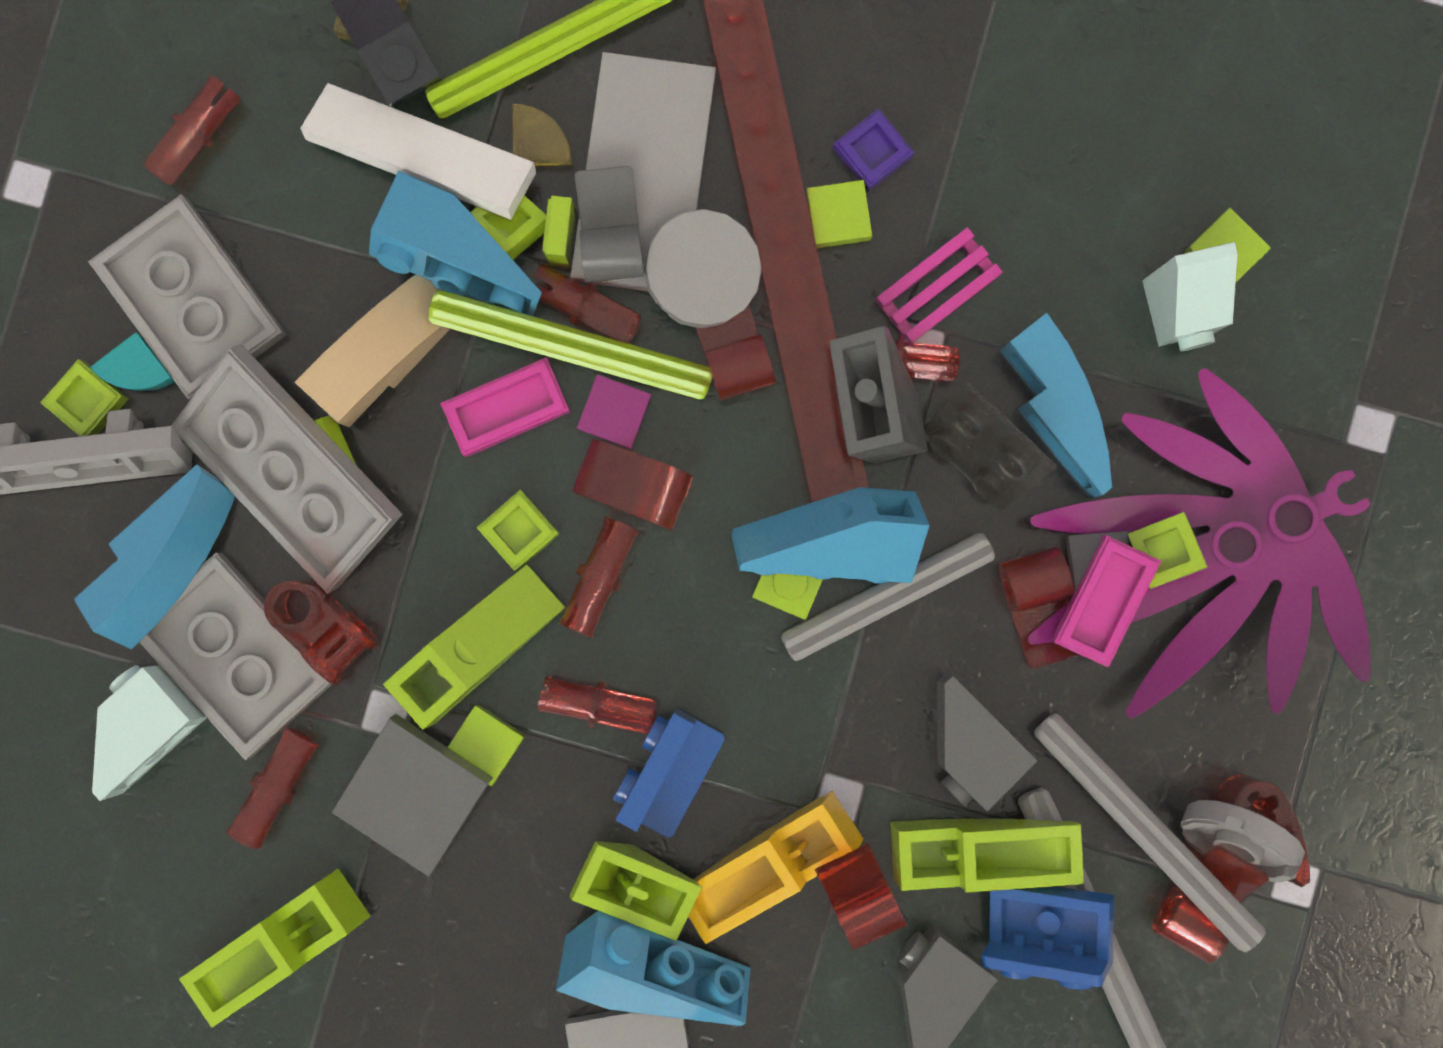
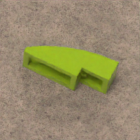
(986, 854)
(275, 948)

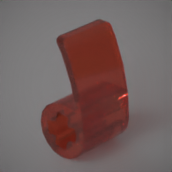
(736, 356)
(633, 483)
(1035, 591)
(1272, 805)
(860, 897)
(1186, 925)

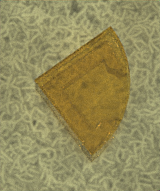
(538, 137)

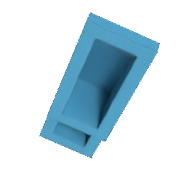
(1063, 404)
(156, 558)

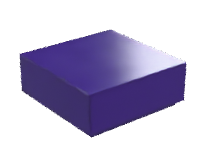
(873, 149)

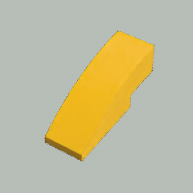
(772, 866)

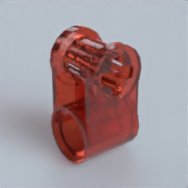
(321, 630)

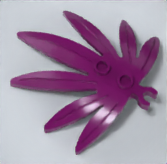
(1257, 535)

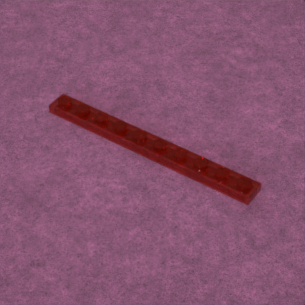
(783, 240)

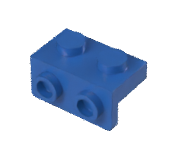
(672, 775)
(1051, 935)

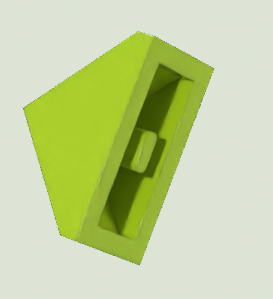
(635, 888)

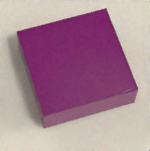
(614, 412)

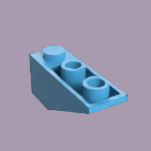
(441, 241)
(847, 536)
(650, 974)

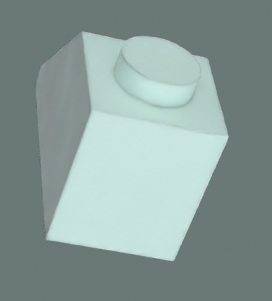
(1193, 296)
(139, 727)

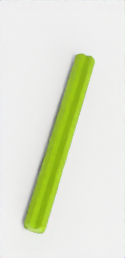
(534, 52)
(569, 344)

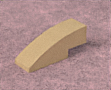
(374, 352)

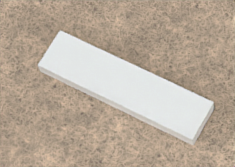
(419, 149)

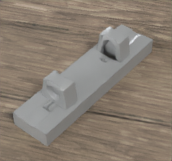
(119, 454)

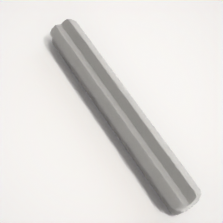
(887, 597)

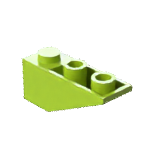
(473, 647)

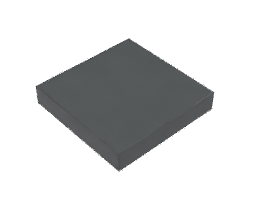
(412, 794)

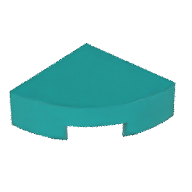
(133, 366)

